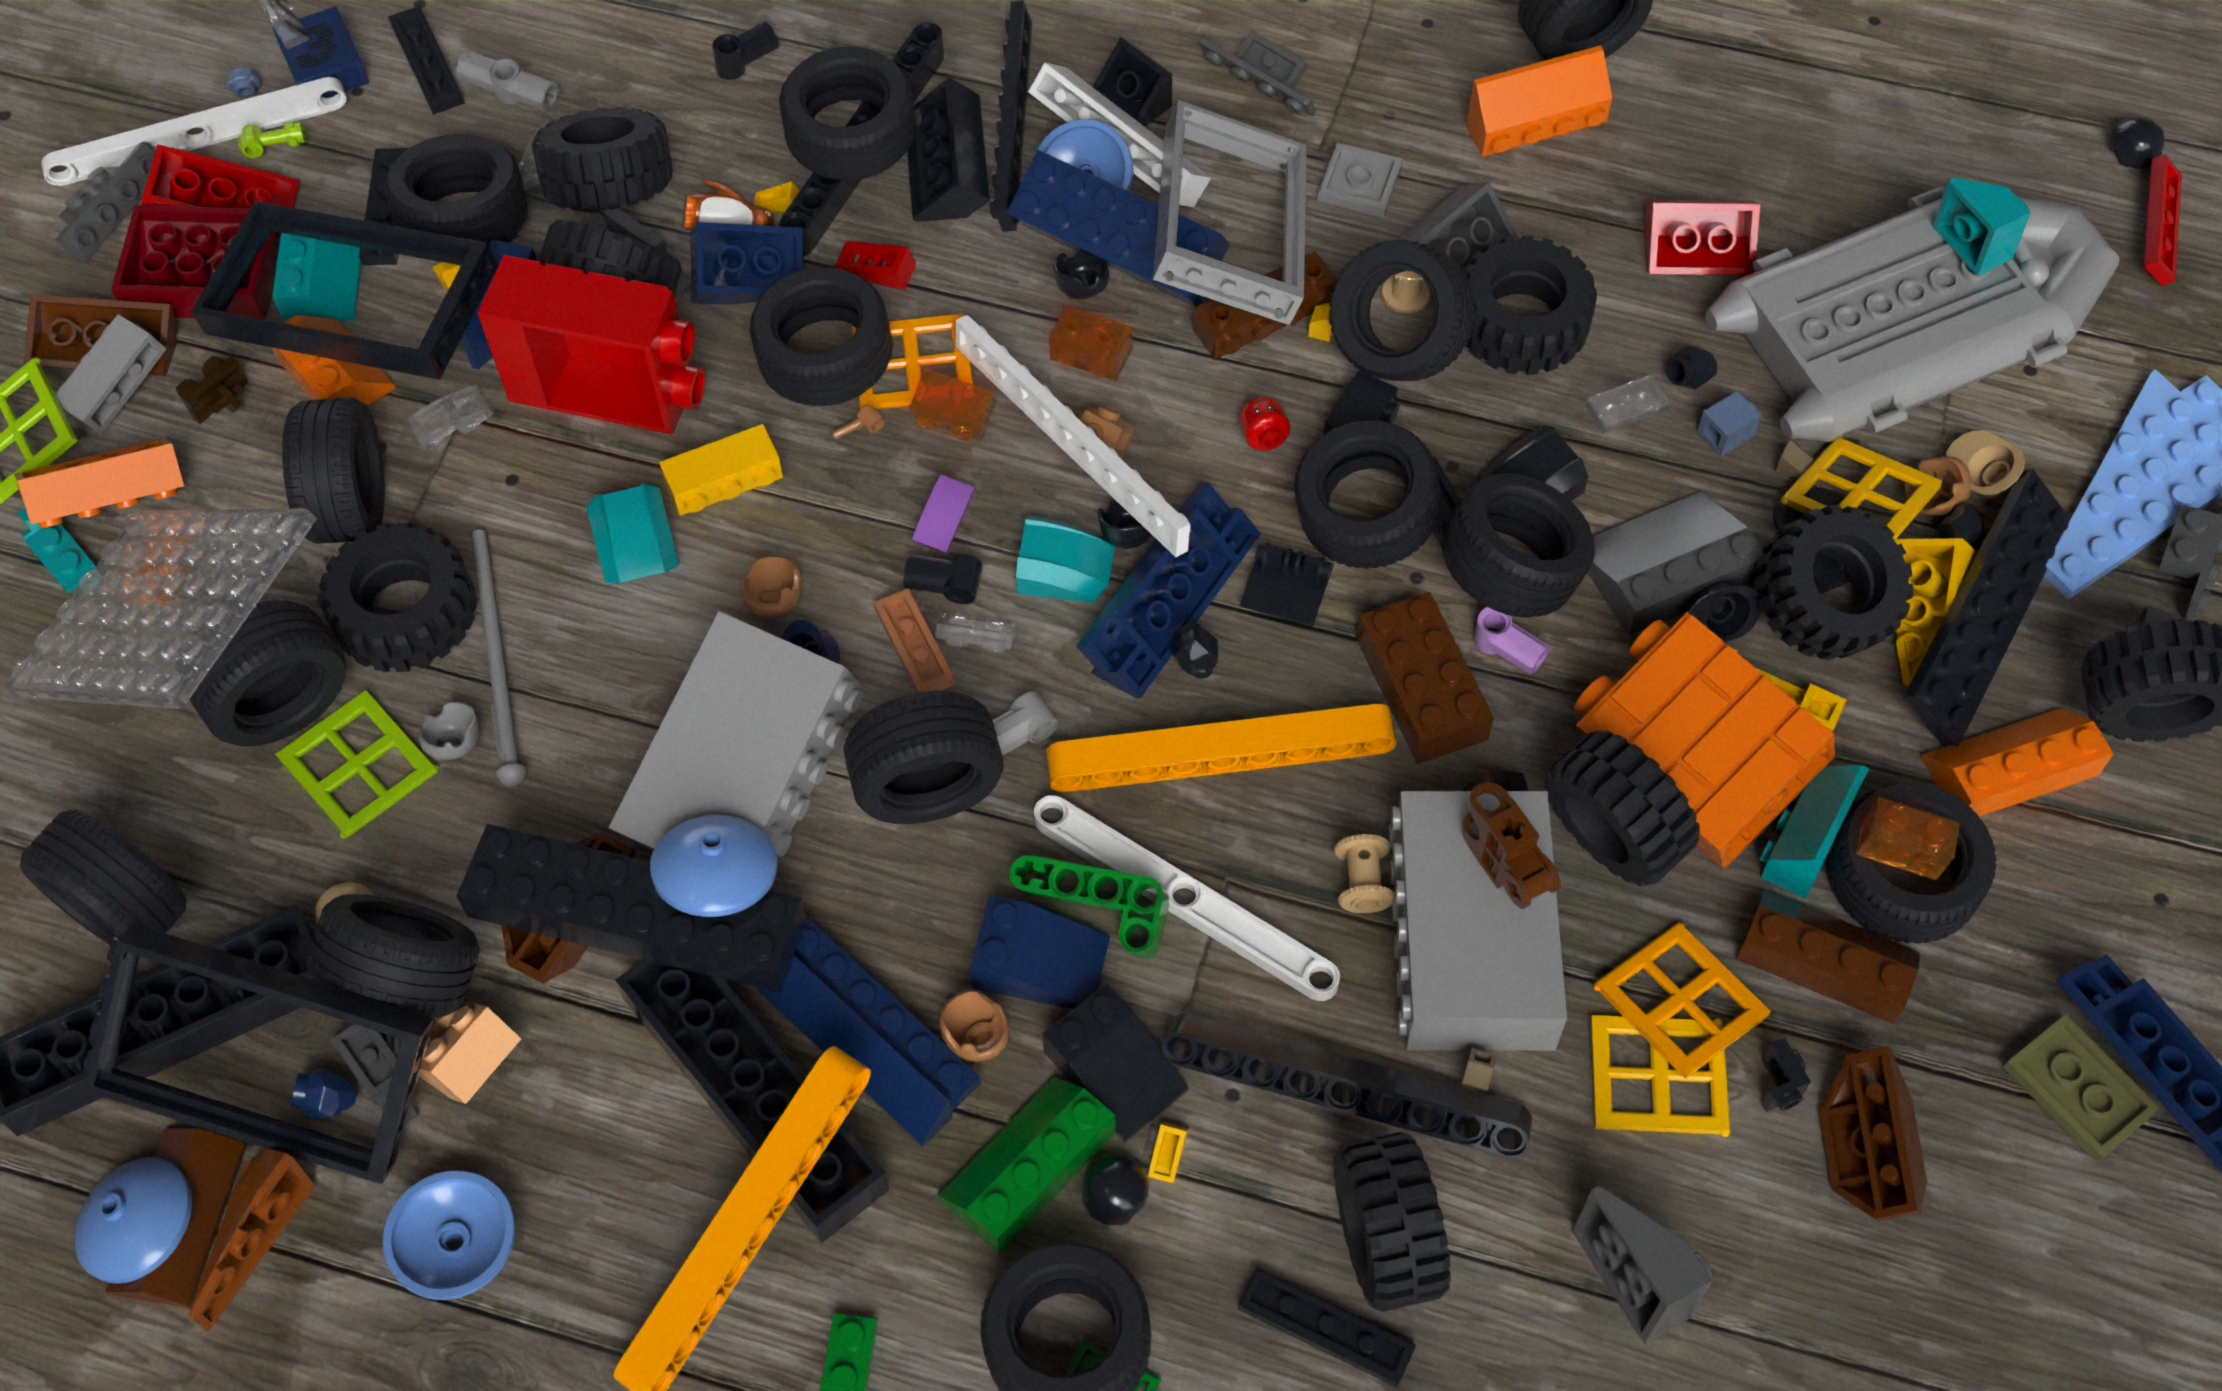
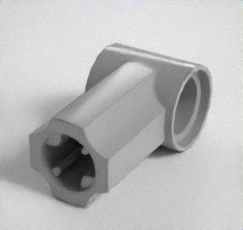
(1025, 721)

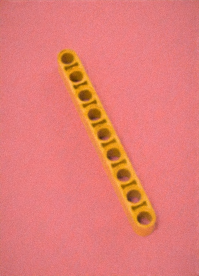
(1220, 747)
(743, 1223)

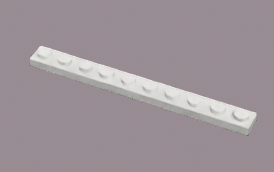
(1073, 436)

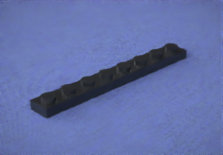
(1013, 111)

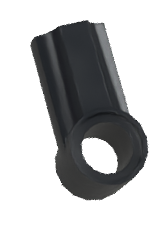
(735, 52)
(953, 578)

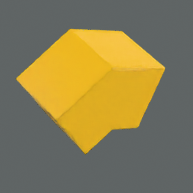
(1319, 324)

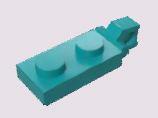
(57, 552)

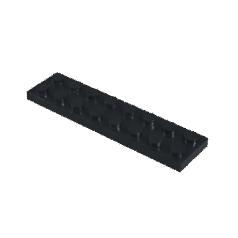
(1987, 609)

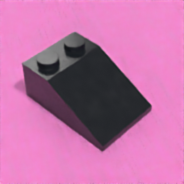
(1115, 1060)

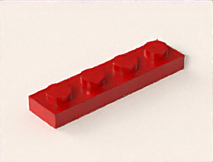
(2163, 220)

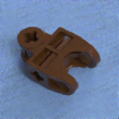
(1509, 847)

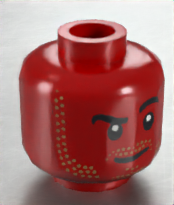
(1264, 423)

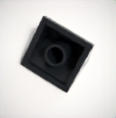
(1135, 83)

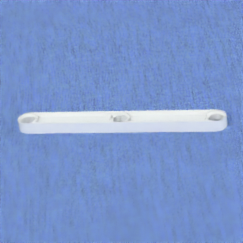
(218, 124)
(1208, 912)

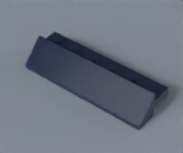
(1165, 592)
(845, 1007)
(2154, 1046)

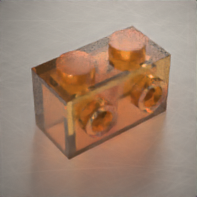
(1091, 343)
(952, 406)
(1908, 838)

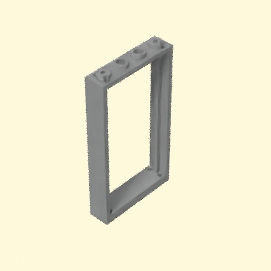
(1213, 277)

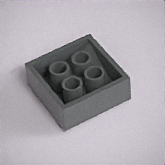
(1642, 1263)

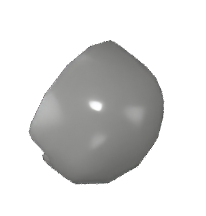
(451, 732)

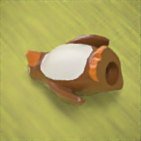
(722, 207)

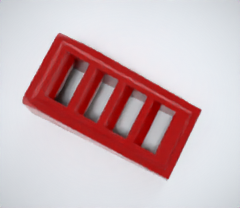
(894, 274)

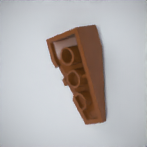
(259, 1210)

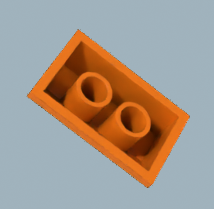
(329, 377)

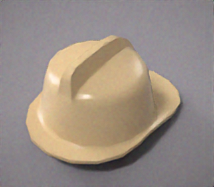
(1991, 462)

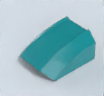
(632, 533)
(1062, 561)

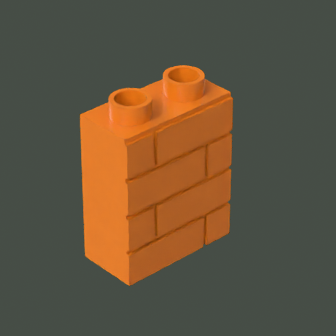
(1713, 727)

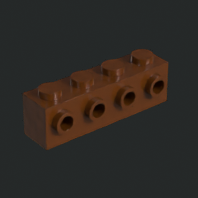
(1228, 328)

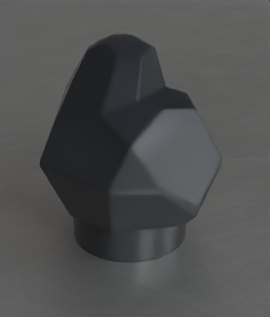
(1691, 367)
(1964, 523)
(1195, 650)

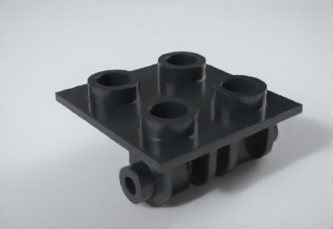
(1287, 584)

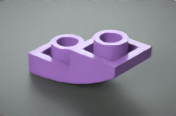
(943, 514)

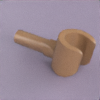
(866, 417)

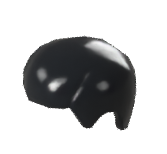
(2137, 141)
(1081, 275)
(1121, 527)
(1115, 1190)

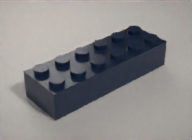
(1104, 221)

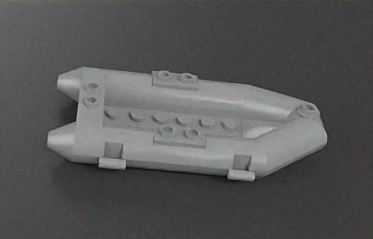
(1904, 320)

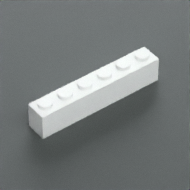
(1077, 100)

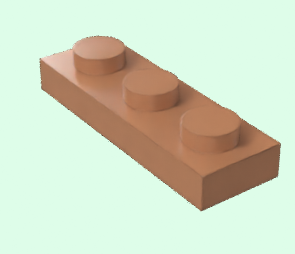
(914, 642)

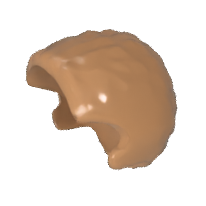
(1954, 486)
(772, 587)
(974, 1026)

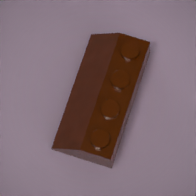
(1830, 956)

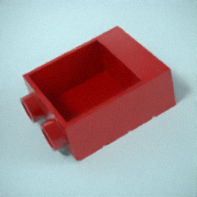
(591, 345)

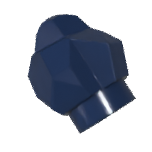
(322, 1094)

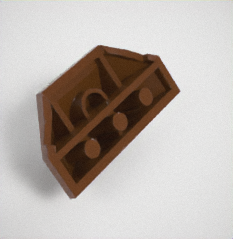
(546, 956)
(1873, 1137)

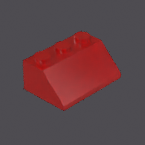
(1701, 236)

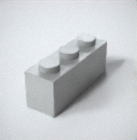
(109, 374)

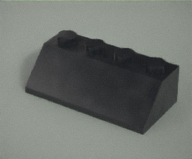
(948, 155)

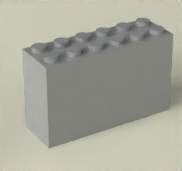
(741, 737)
(1467, 955)

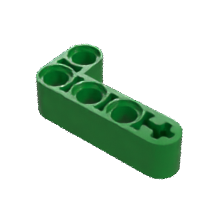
(1088, 895)

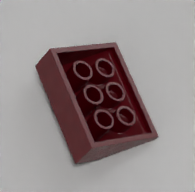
(175, 251)

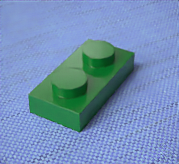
(849, 1353)

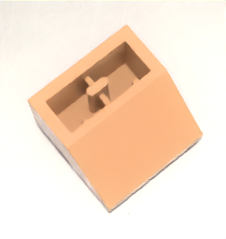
(466, 1050)

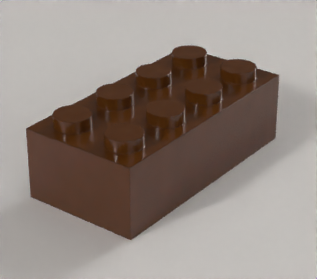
(1424, 677)

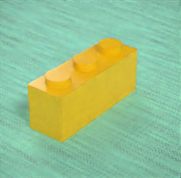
(721, 470)

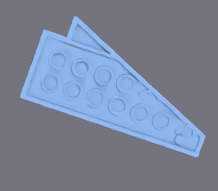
(2158, 461)

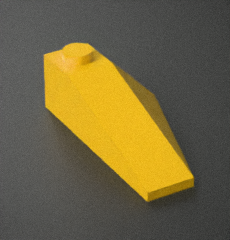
(1937, 575)

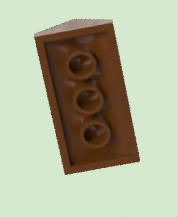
(68, 327)
(211, 1169)

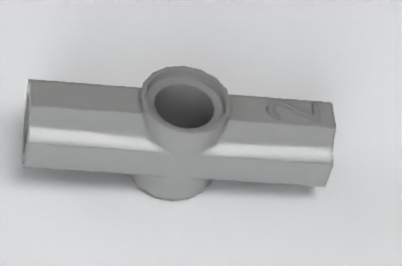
(507, 81)

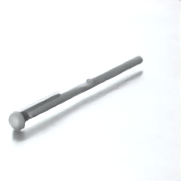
(509, 772)

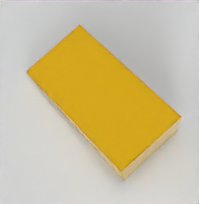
(777, 198)
(1168, 1152)

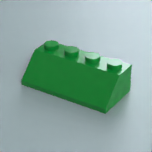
(1029, 1162)

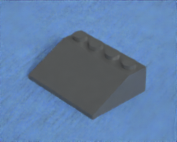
(1668, 556)

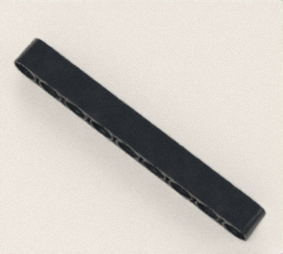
(824, 197)
(1367, 1079)

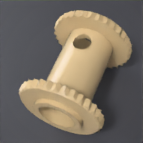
(1406, 292)
(1364, 873)

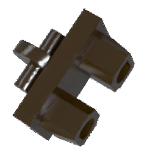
(217, 390)

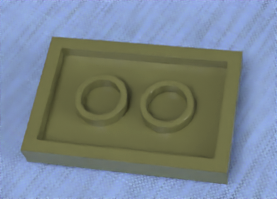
(2081, 1088)

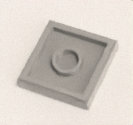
(1360, 179)

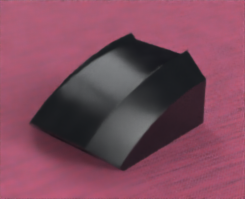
(1545, 458)

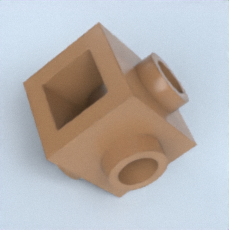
(1109, 427)

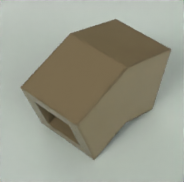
(1479, 1071)

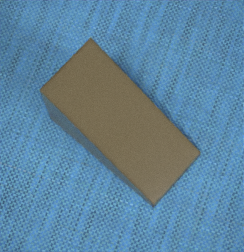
(1794, 463)

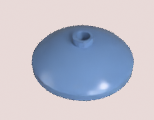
(1093, 149)
(713, 865)
(433, 1216)
(133, 1220)

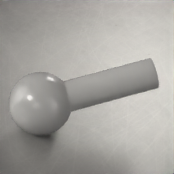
(2033, 268)

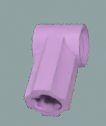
(1510, 642)

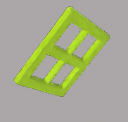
(47, 406)
(356, 763)

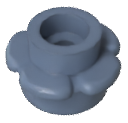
(243, 82)

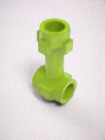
(254, 139)

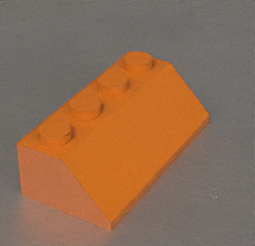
(1539, 101)
(99, 481)
(2020, 761)

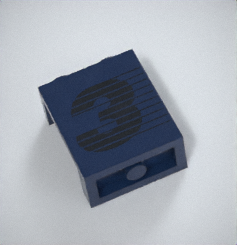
(326, 53)

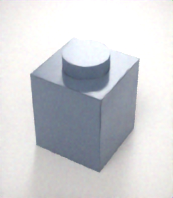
(1729, 423)

